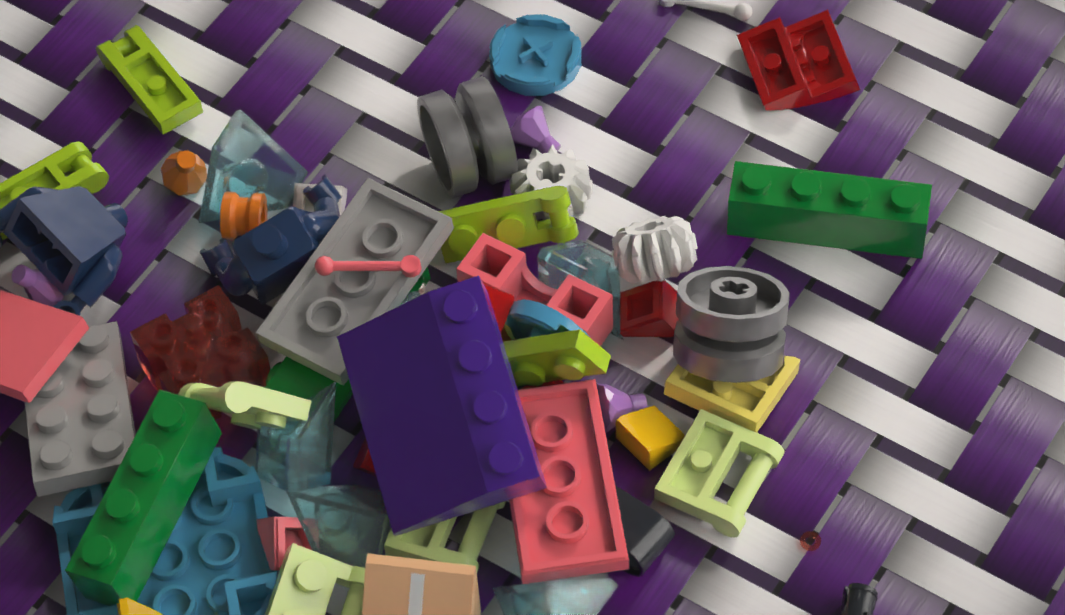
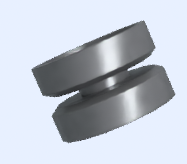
(467, 137)
(730, 324)

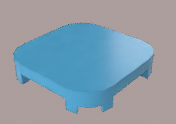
(211, 558)

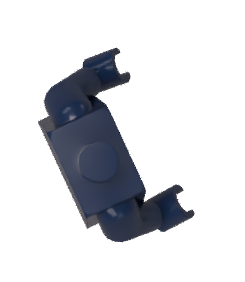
(68, 240)
(276, 250)

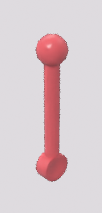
(409, 265)

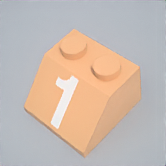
(419, 587)

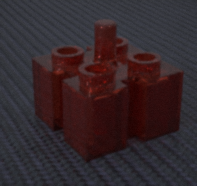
(200, 347)

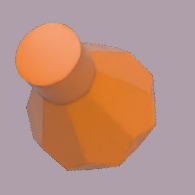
(184, 173)

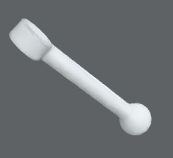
(742, 11)

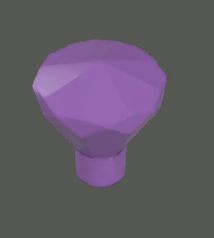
(532, 131)
(36, 285)
(617, 403)

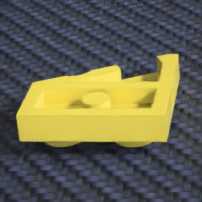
(740, 402)

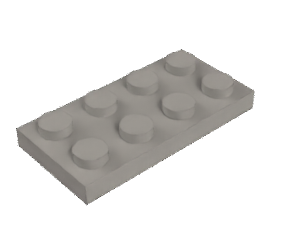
(318, 308)
(82, 416)

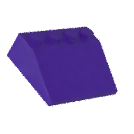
(440, 407)

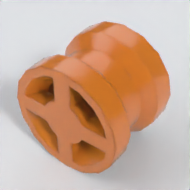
(241, 214)

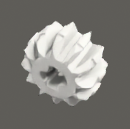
(554, 170)
(654, 249)

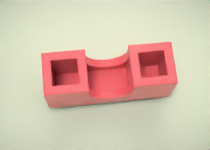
(507, 270)

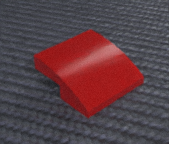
(798, 62)

